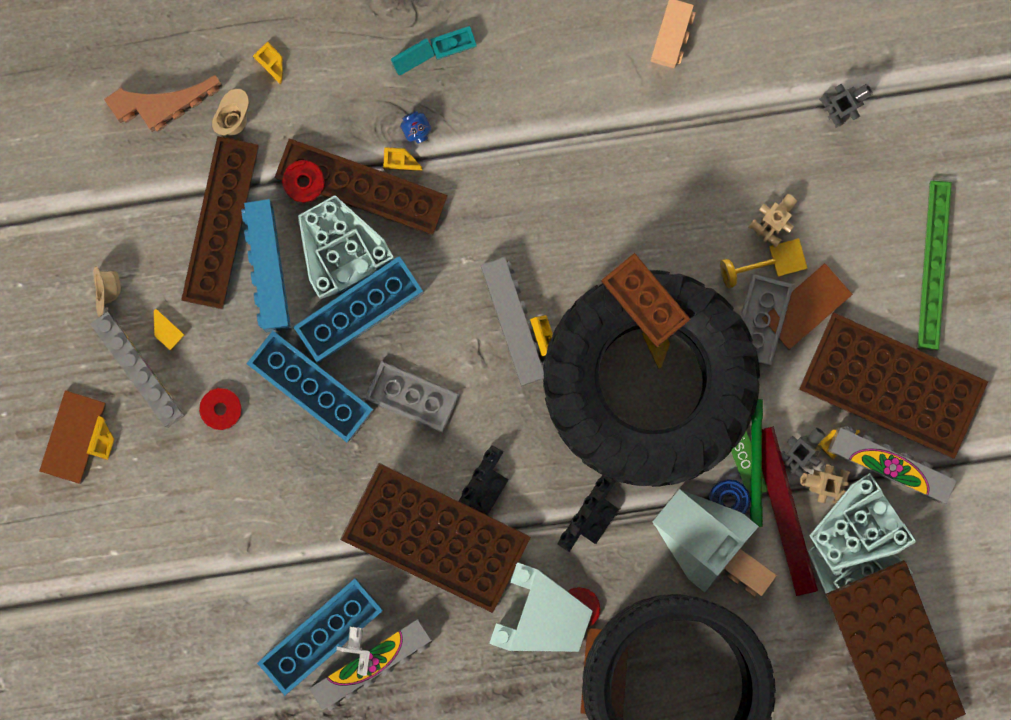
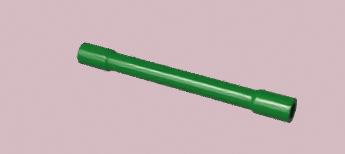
(756, 508)

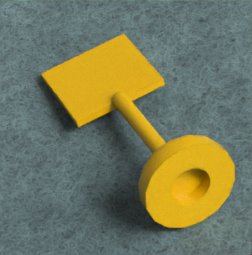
(786, 257)

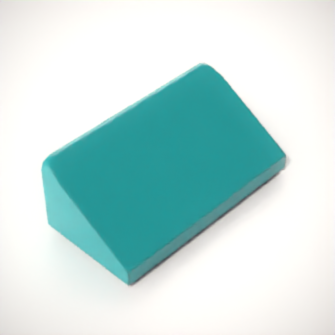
(412, 57)

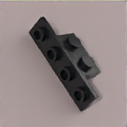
(485, 483)
(592, 517)

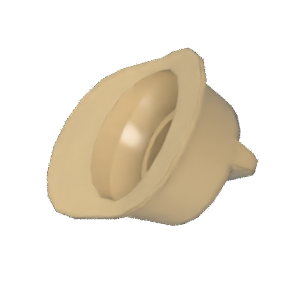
(230, 115)
(107, 288)

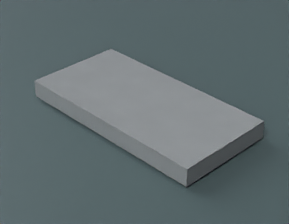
(760, 299)
(412, 396)

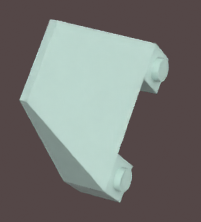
(550, 617)

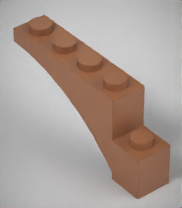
(159, 108)

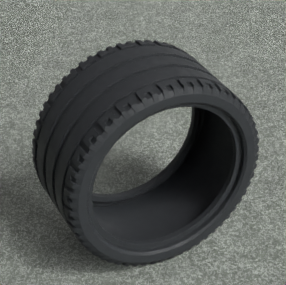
(755, 667)

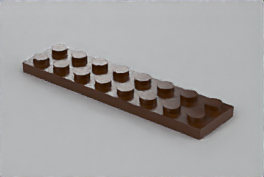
(368, 188)
(220, 223)

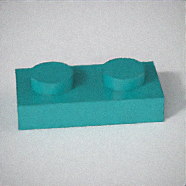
(453, 43)

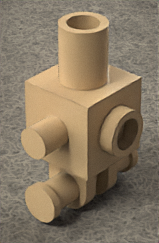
(775, 219)
(826, 483)

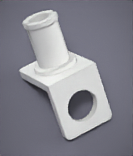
(354, 644)

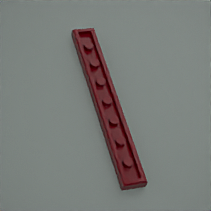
(786, 515)

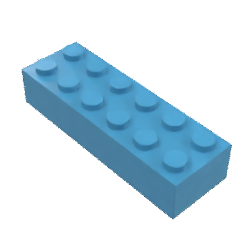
(267, 266)
(358, 309)
(310, 387)
(319, 636)

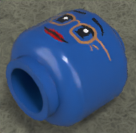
(415, 127)

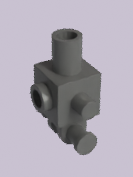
(845, 103)
(803, 451)

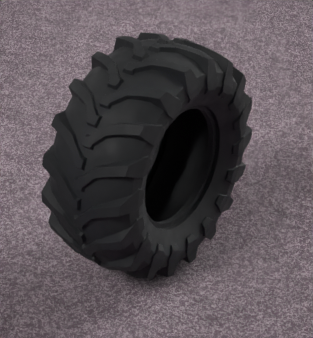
(636, 454)

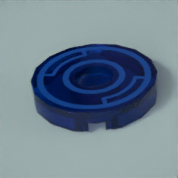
(734, 488)

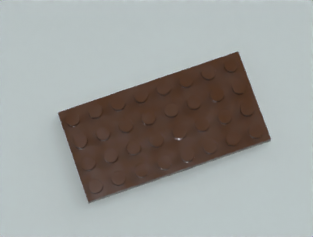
(893, 385)
(435, 537)
(895, 647)

